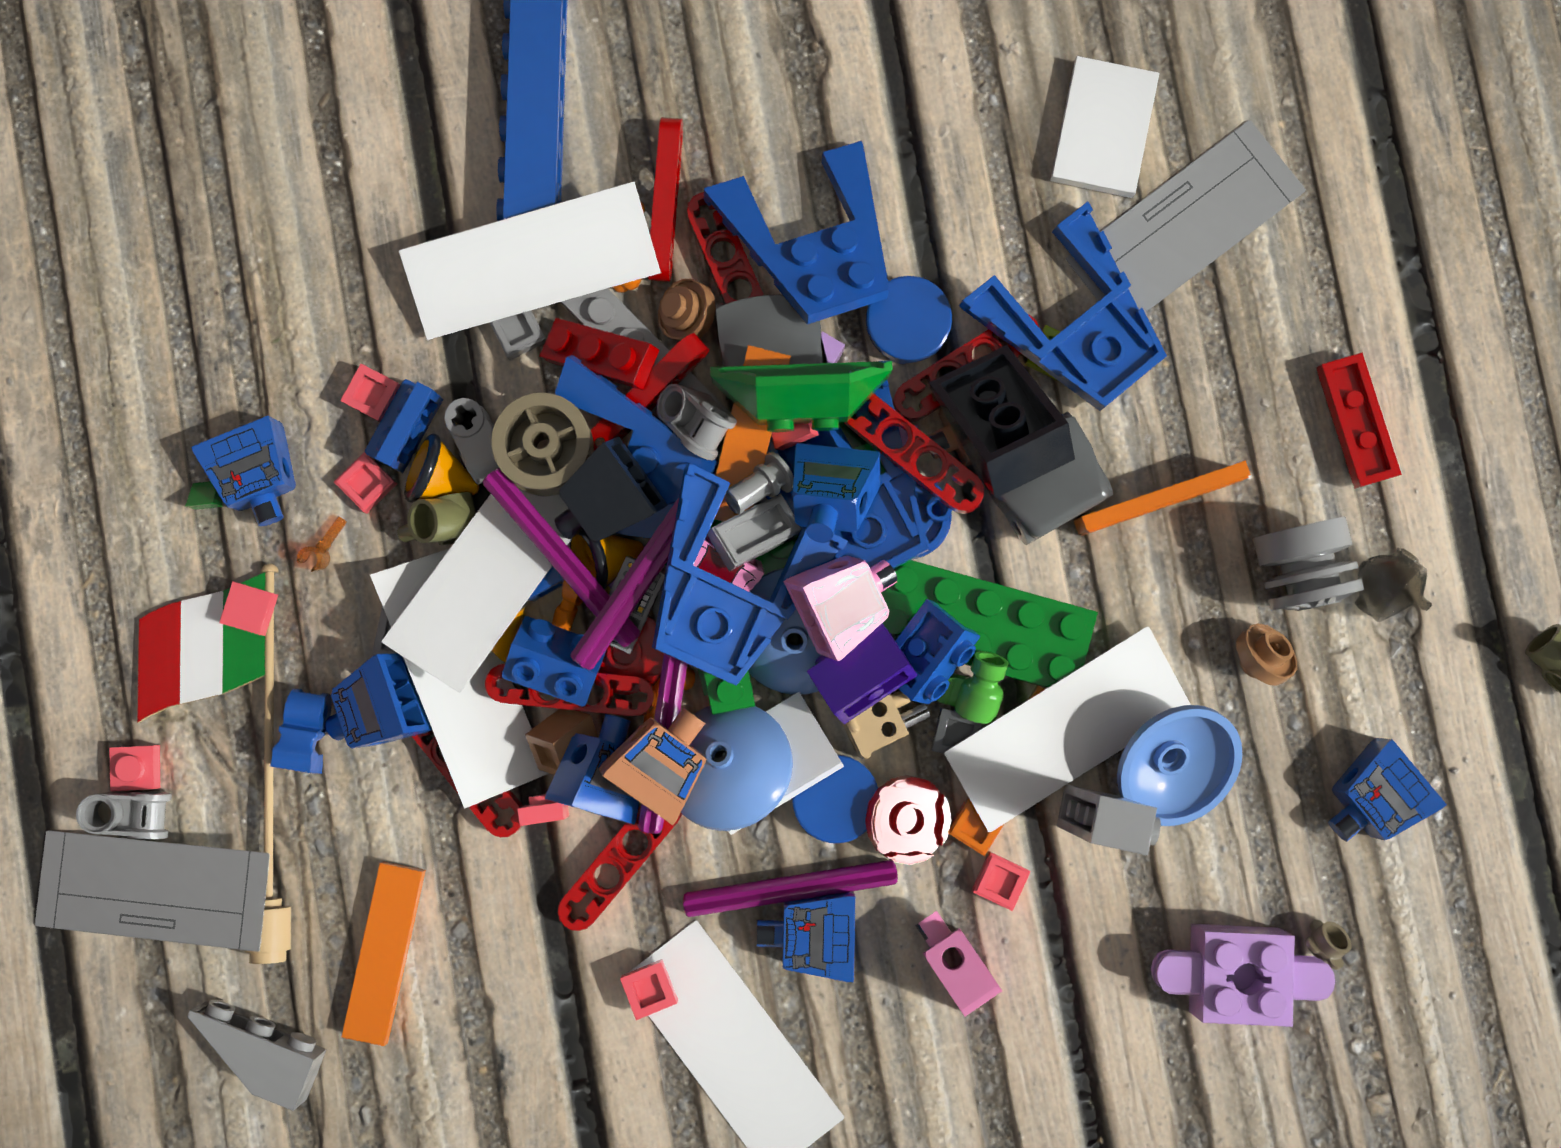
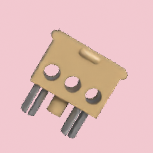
(866, 728)

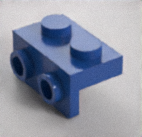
(543, 662)

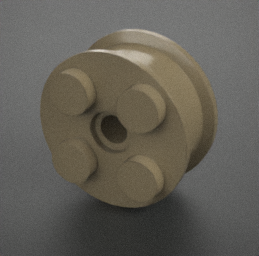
(526, 424)

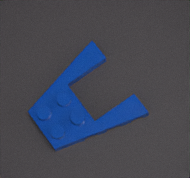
(824, 269)
(1099, 350)
(651, 443)
(893, 522)
(708, 618)

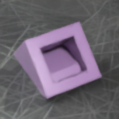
(831, 348)

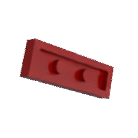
(603, 352)
(1358, 420)

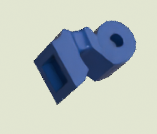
(301, 729)

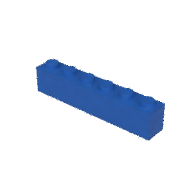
(534, 106)

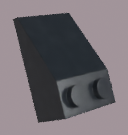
(1004, 421)

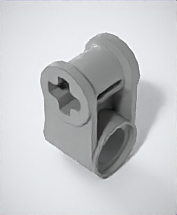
(694, 419)
(475, 442)
(132, 814)

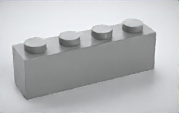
(1108, 820)

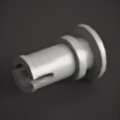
(764, 482)

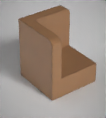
(552, 736)

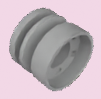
(1308, 564)

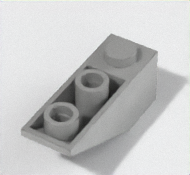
(263, 1058)

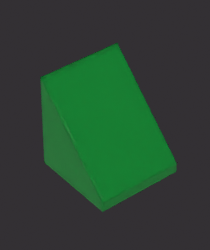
(203, 496)

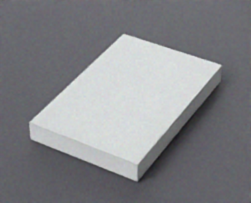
(1104, 127)
(810, 748)

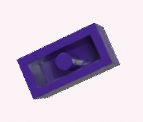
(863, 675)

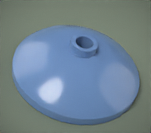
(781, 664)
(1181, 763)
(749, 778)

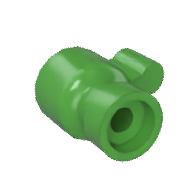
(978, 696)

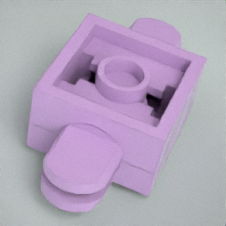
(1242, 975)

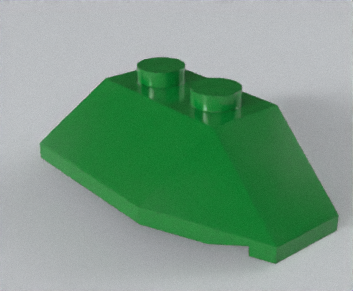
(801, 392)

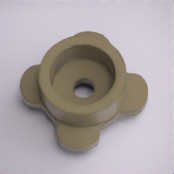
(1328, 942)

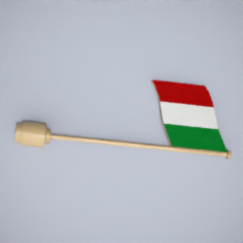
(194, 658)

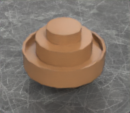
(686, 309)
(1266, 654)

